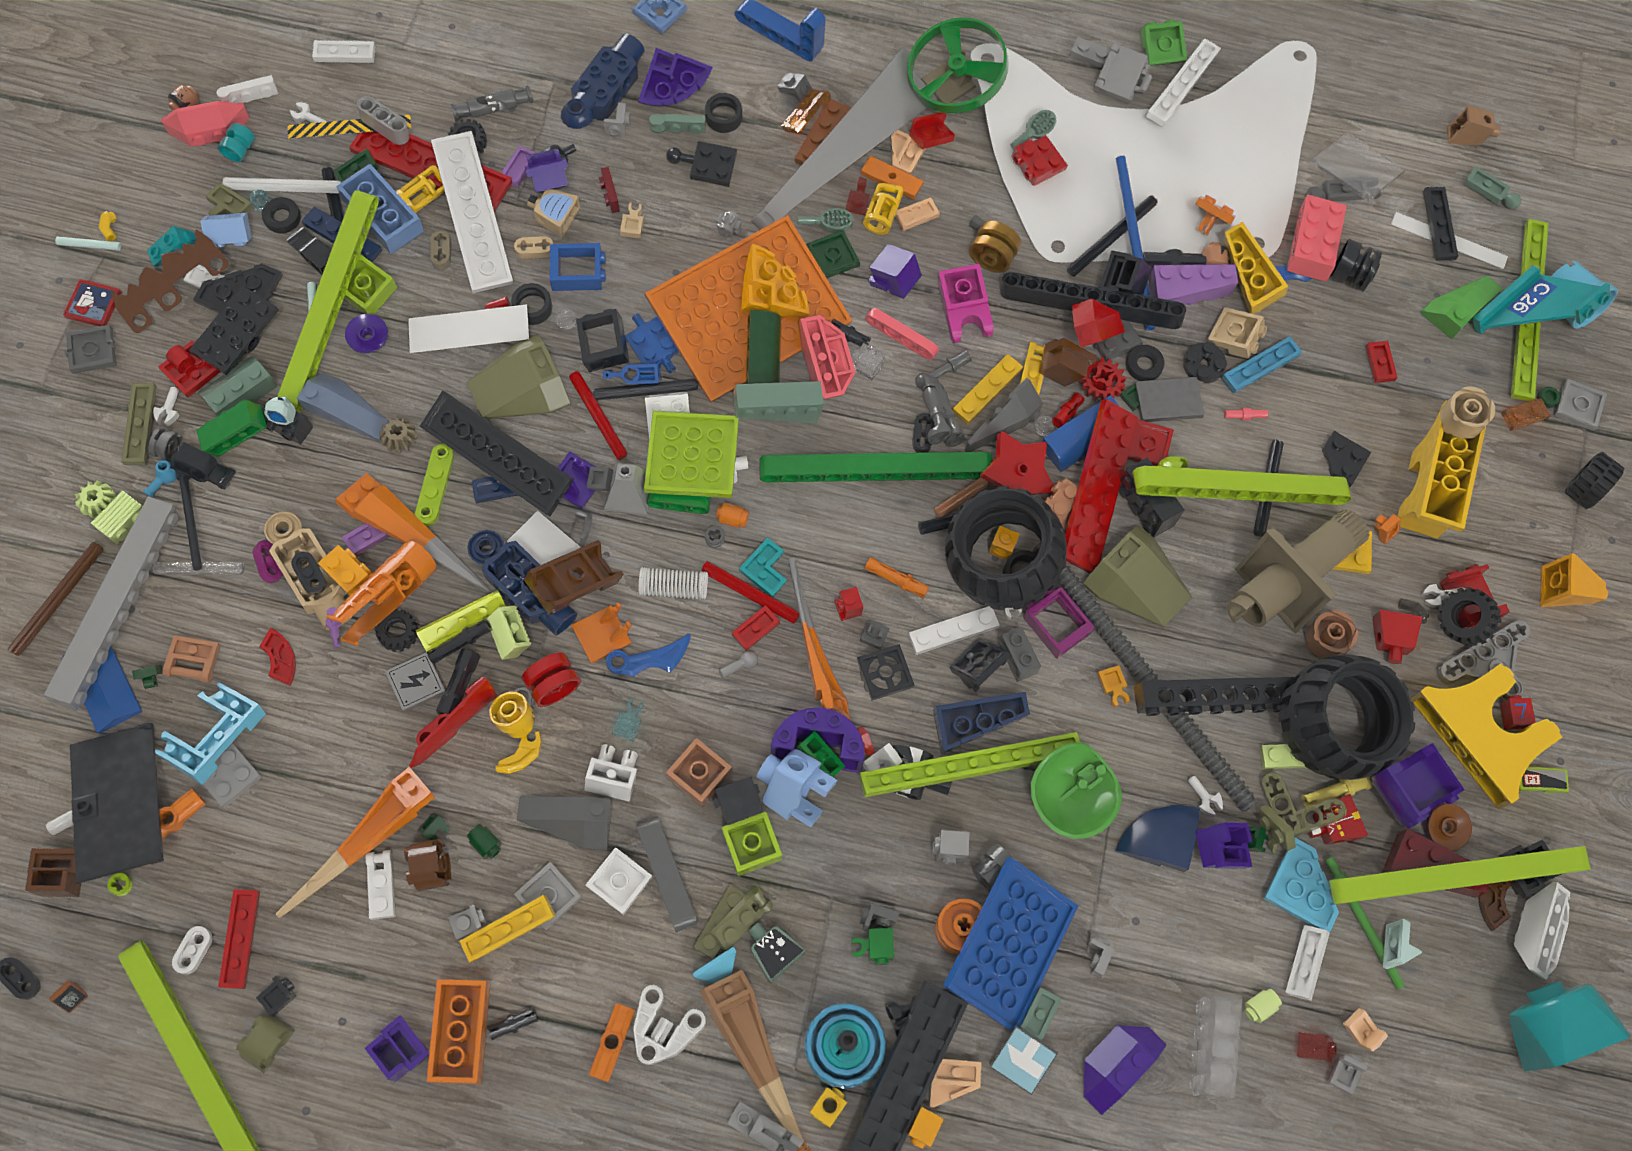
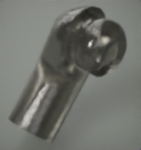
(1414, 607)

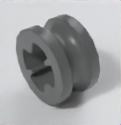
(713, 530)

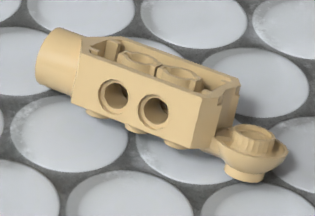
(283, 551)

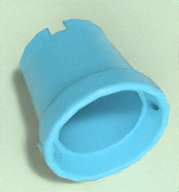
(1581, 274)

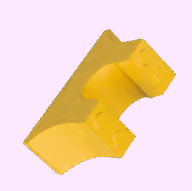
(1444, 482)
(1485, 750)

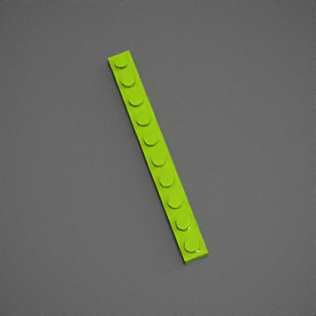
(1528, 334)
(961, 765)

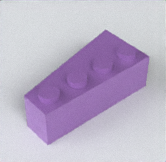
(1192, 282)

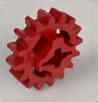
(1102, 380)

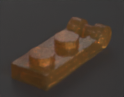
(805, 111)

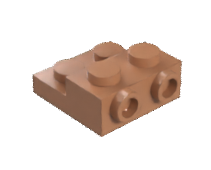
(1062, 500)

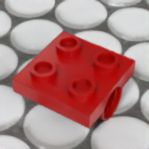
(186, 370)

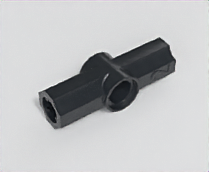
(1173, 257)

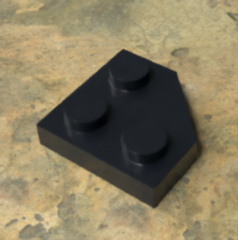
(1344, 457)

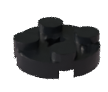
(1210, 353)

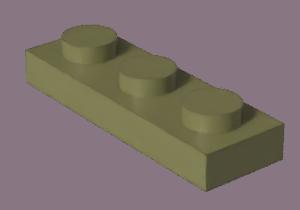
(706, 943)

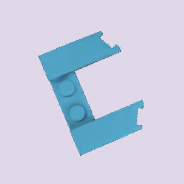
(199, 761)

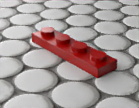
(239, 939)

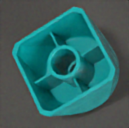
(1563, 1025)

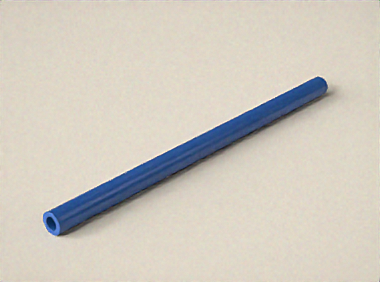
(1130, 216)

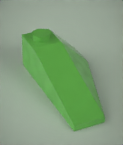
(1457, 308)

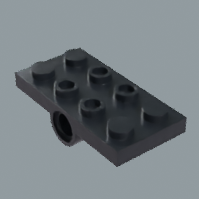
(234, 330)

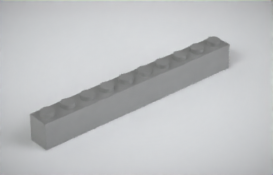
(111, 605)

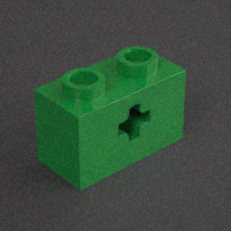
(818, 749)

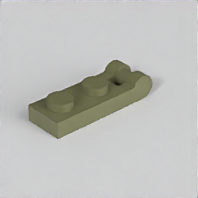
(741, 918)

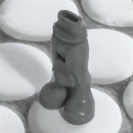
(944, 419)

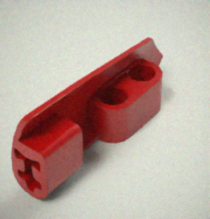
(446, 725)

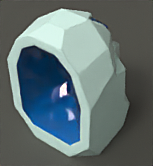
(280, 411)

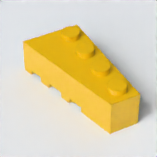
(1255, 272)

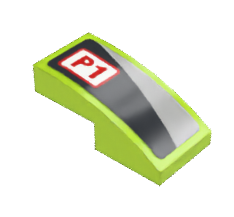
(1545, 779)

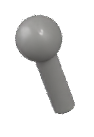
(748, 660)

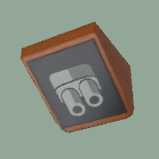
(68, 996)

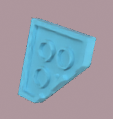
(1303, 888)

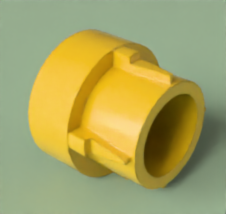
(512, 714)

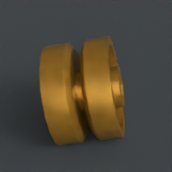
(995, 246)

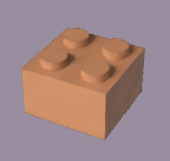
(699, 772)

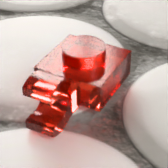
(858, 199)

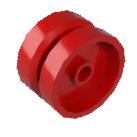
(551, 679)

